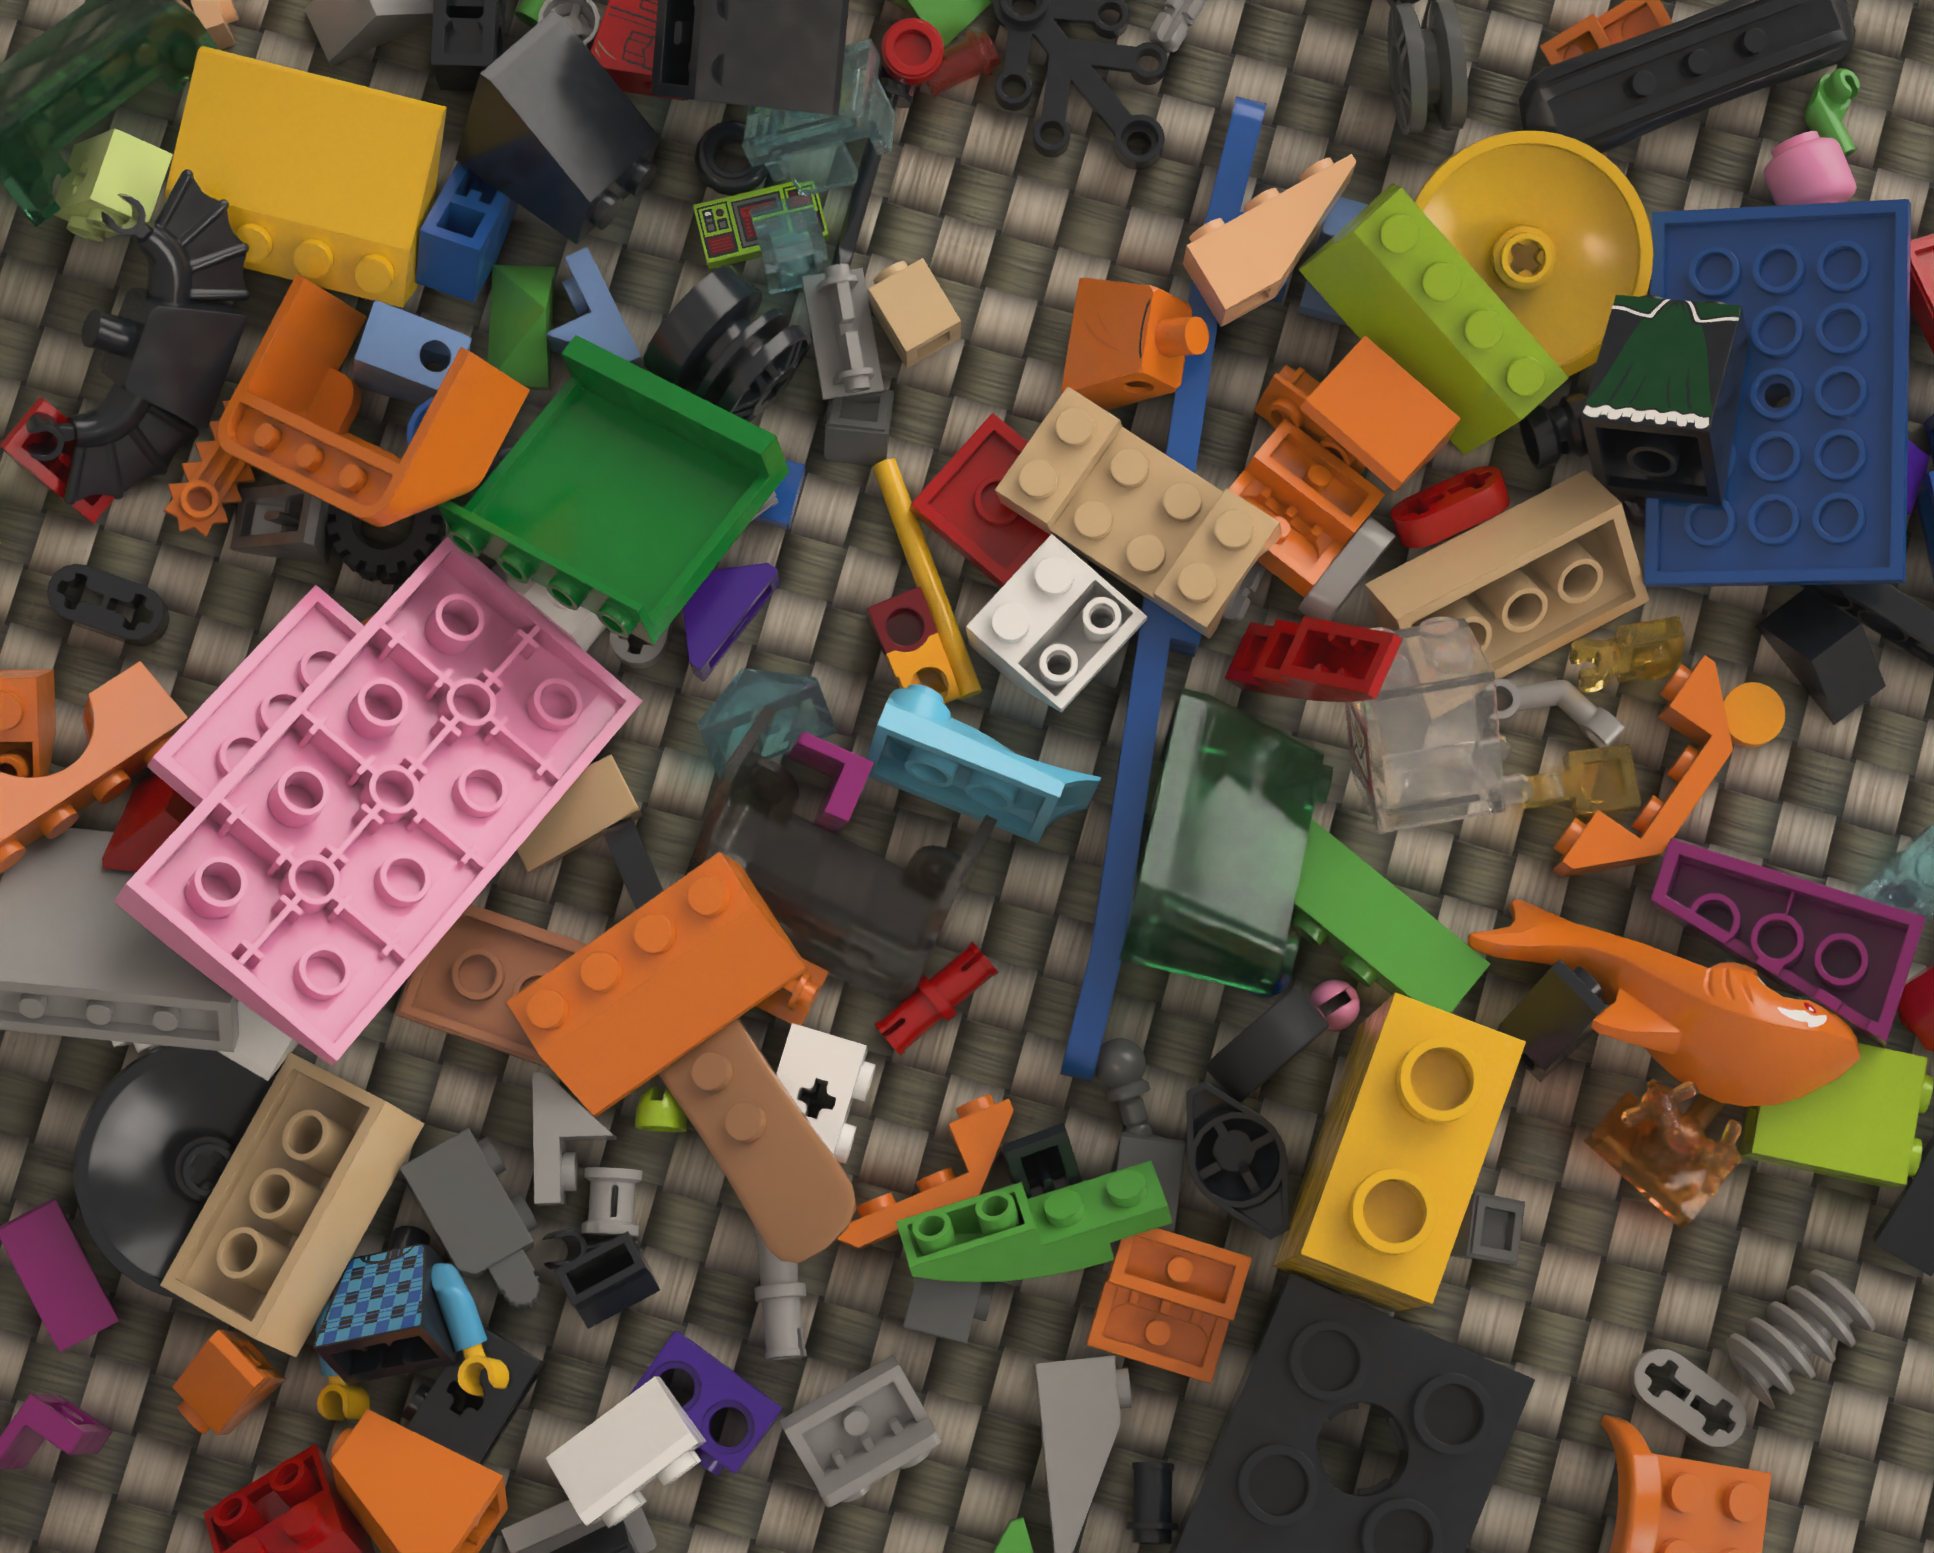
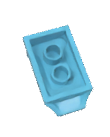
(968, 771)

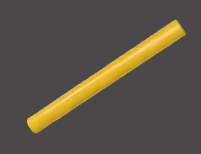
(926, 574)

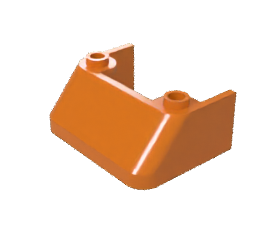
(298, 408)

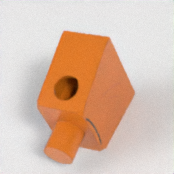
(1129, 342)

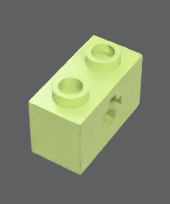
(101, 171)

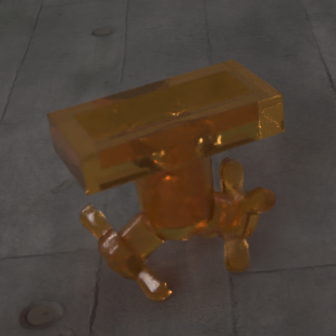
(1666, 1150)

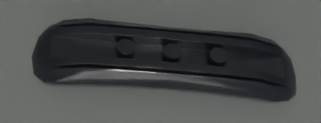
(1685, 69)

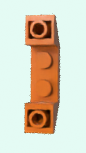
(1699, 714)
(977, 1139)

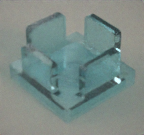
(813, 144)

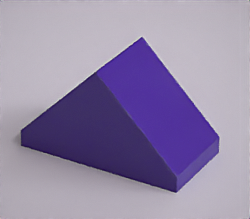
(723, 610)

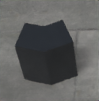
(607, 1279)

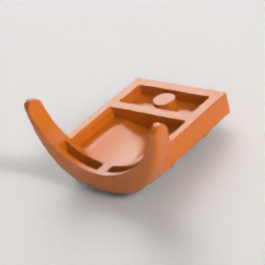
(1682, 1502)

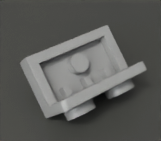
(861, 1432)

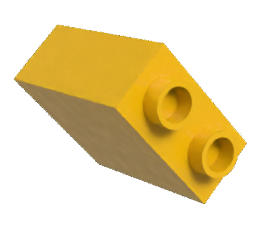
(1399, 1154)

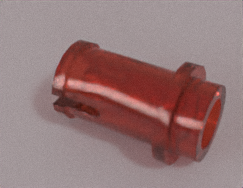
(964, 62)

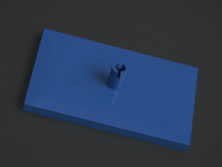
(1826, 322)

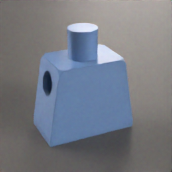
(396, 350)

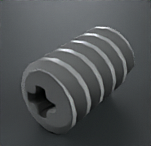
(1796, 1334)

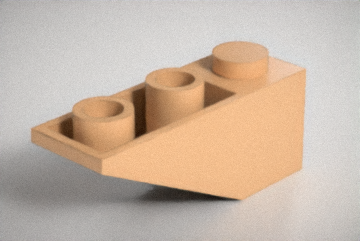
(1254, 254)

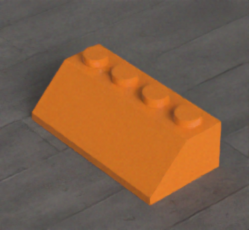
(657, 984)

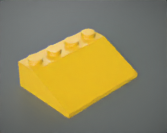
(313, 171)

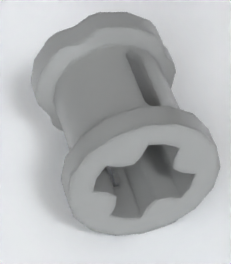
(601, 1184)

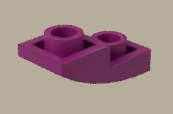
(57, 1274)

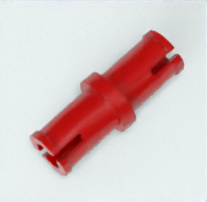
(936, 998)

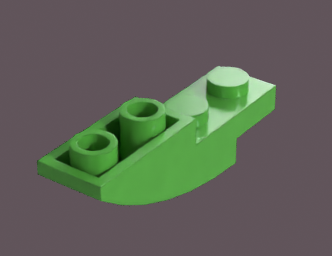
(1023, 1238)

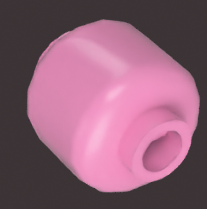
(1809, 171)

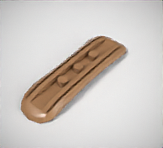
(763, 1144)

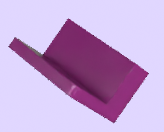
(847, 776)
(54, 1420)

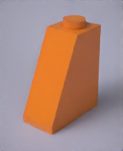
(415, 1491)

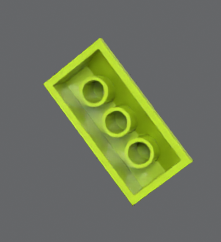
(1434, 316)

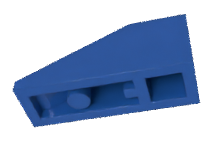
(463, 235)

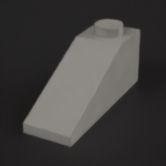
(1078, 1428)

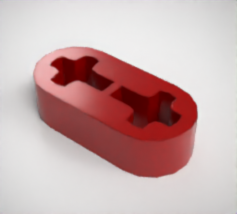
(1450, 507)

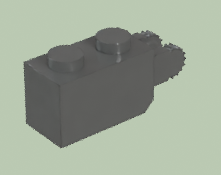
(474, 1215)

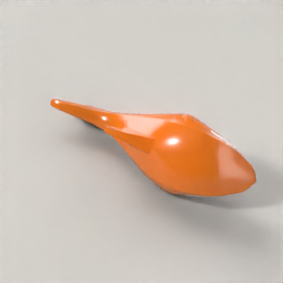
(1694, 1020)

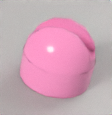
(1343, 1015)

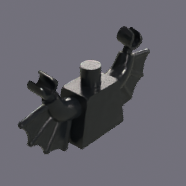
(161, 350)

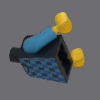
(395, 1318)

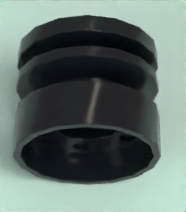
(716, 341)

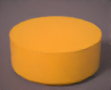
(1753, 714)

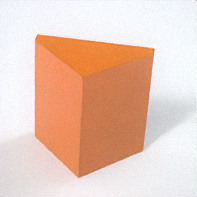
(1381, 414)

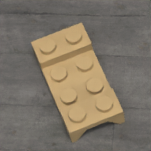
(1137, 512)

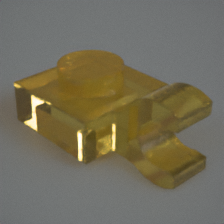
(1636, 652)
(1591, 782)

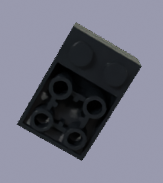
(752, 52)

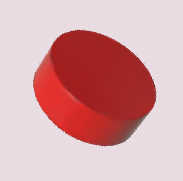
(912, 51)

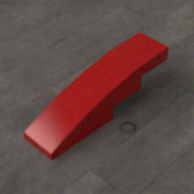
(1313, 660)

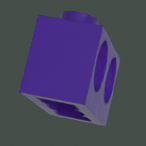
(714, 1390)

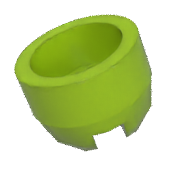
(659, 1115)

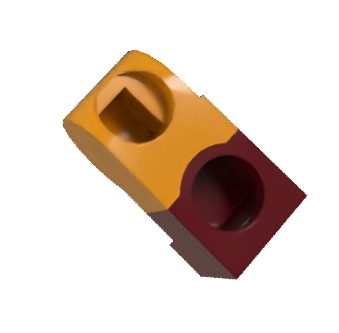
(912, 643)

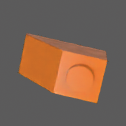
(225, 1383)

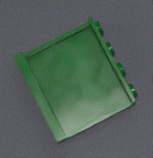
(620, 494)

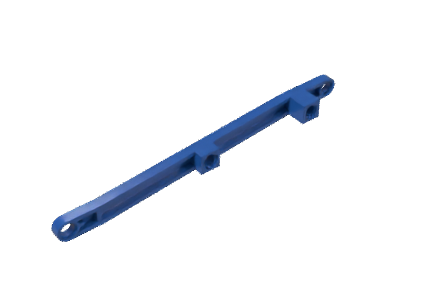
(1155, 638)

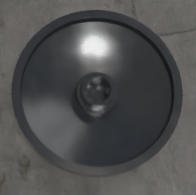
(157, 1153)

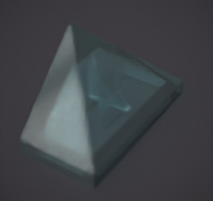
(799, 708)

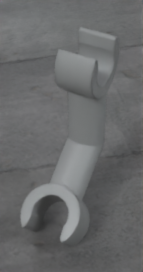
(1594, 722)

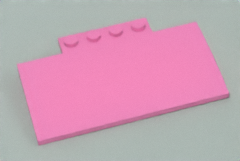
(366, 791)

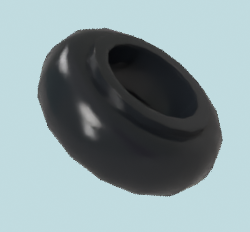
(717, 179)

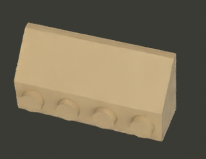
(1524, 575)
(292, 1205)

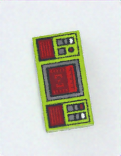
(728, 227)

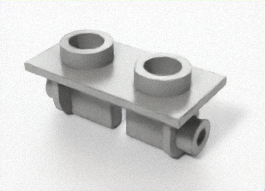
(842, 332)

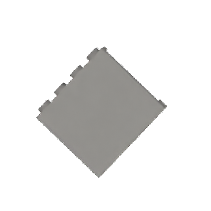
(88, 966)

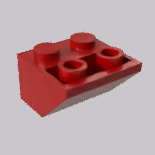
(288, 1512)

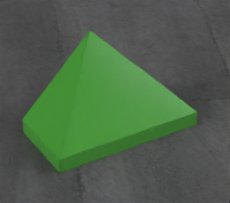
(519, 323)

